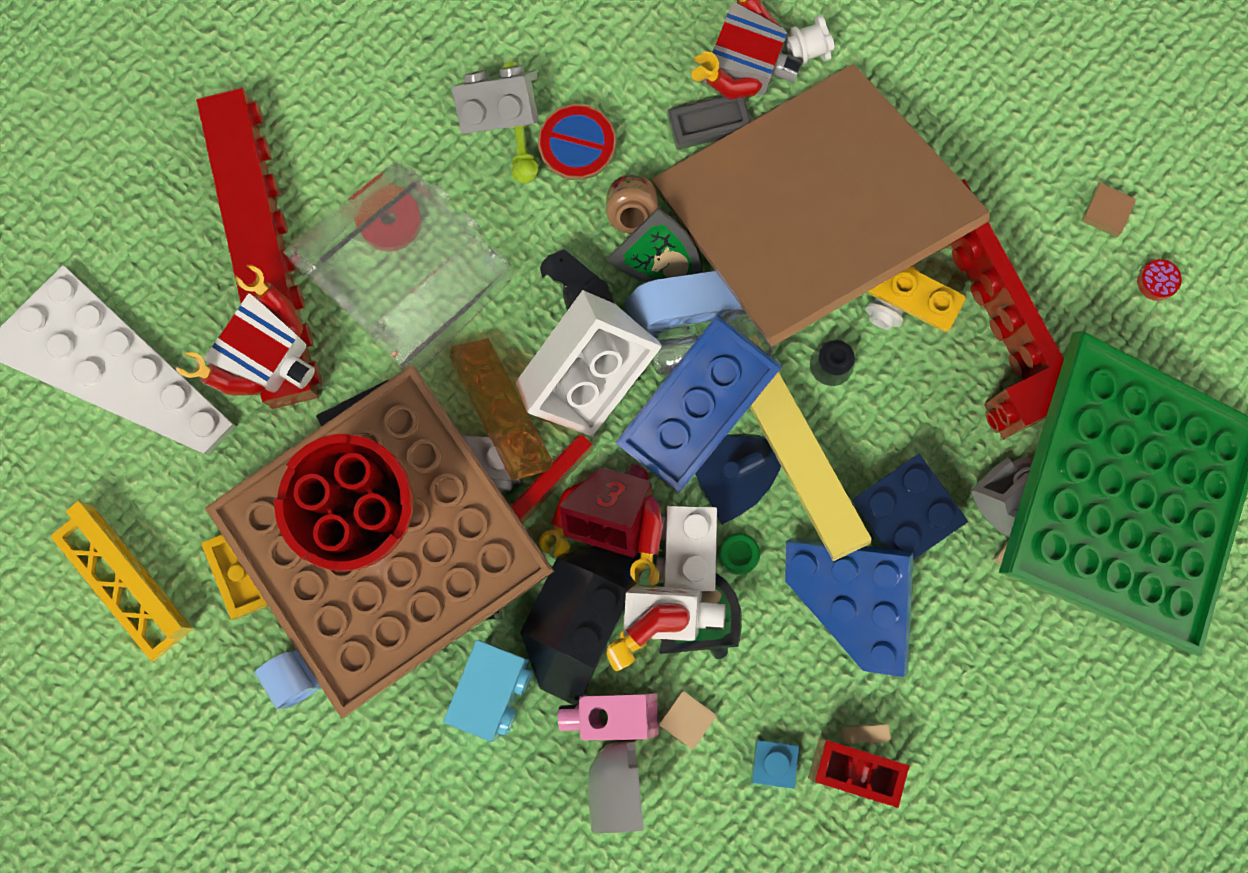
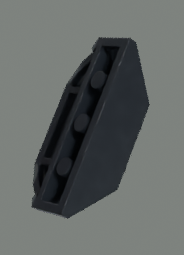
(576, 618)

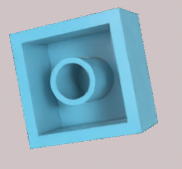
(488, 691)

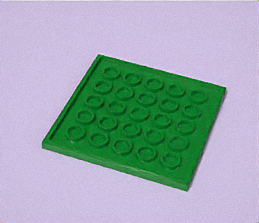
(1132, 496)

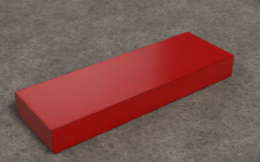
(552, 479)

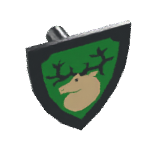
(710, 639)

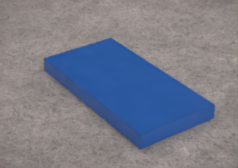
(698, 403)

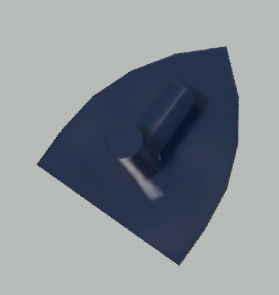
(738, 475)

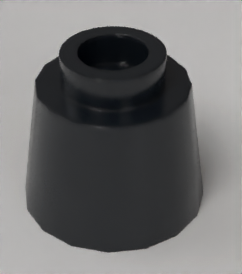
(832, 363)

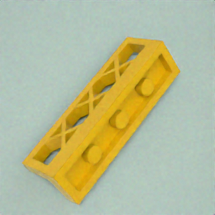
(128, 574)

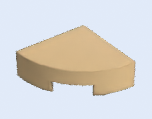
(865, 733)

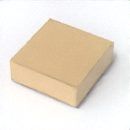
(687, 720)

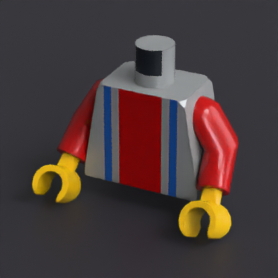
(746, 53)

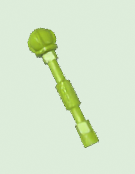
(524, 164)

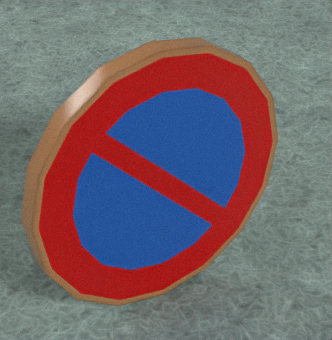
(577, 142)

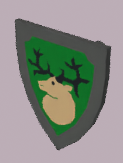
(657, 251)

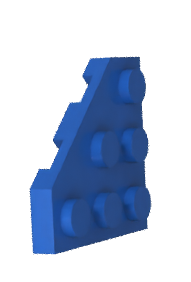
(858, 600)

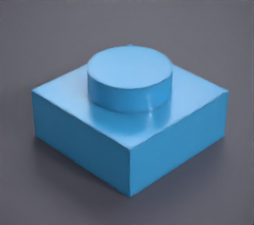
(775, 764)

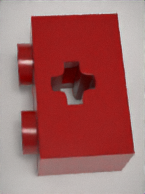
(858, 772)

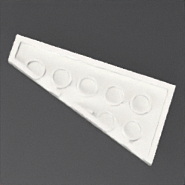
(90, 352)

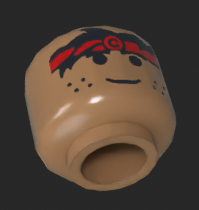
(630, 202)

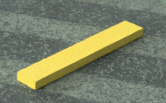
(809, 470)

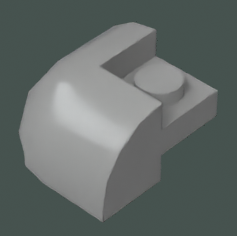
(1001, 493)
(615, 789)

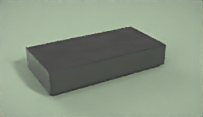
(707, 121)

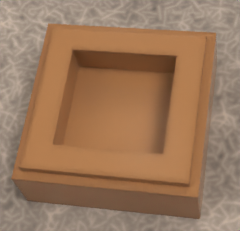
(1108, 210)

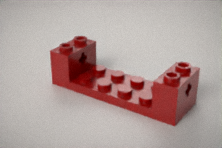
(1017, 324)

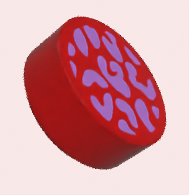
(1159, 280)

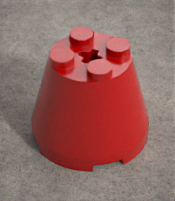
(344, 502)

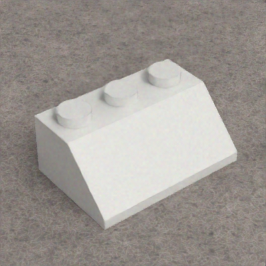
(586, 365)

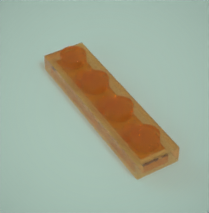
(500, 409)

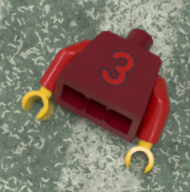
(610, 513)

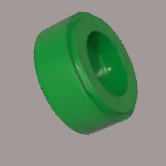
(739, 554)

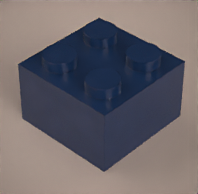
(908, 509)

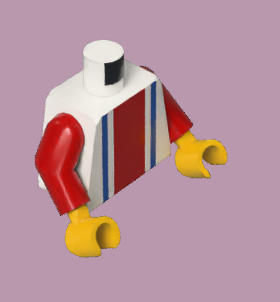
(256, 346)
(661, 614)

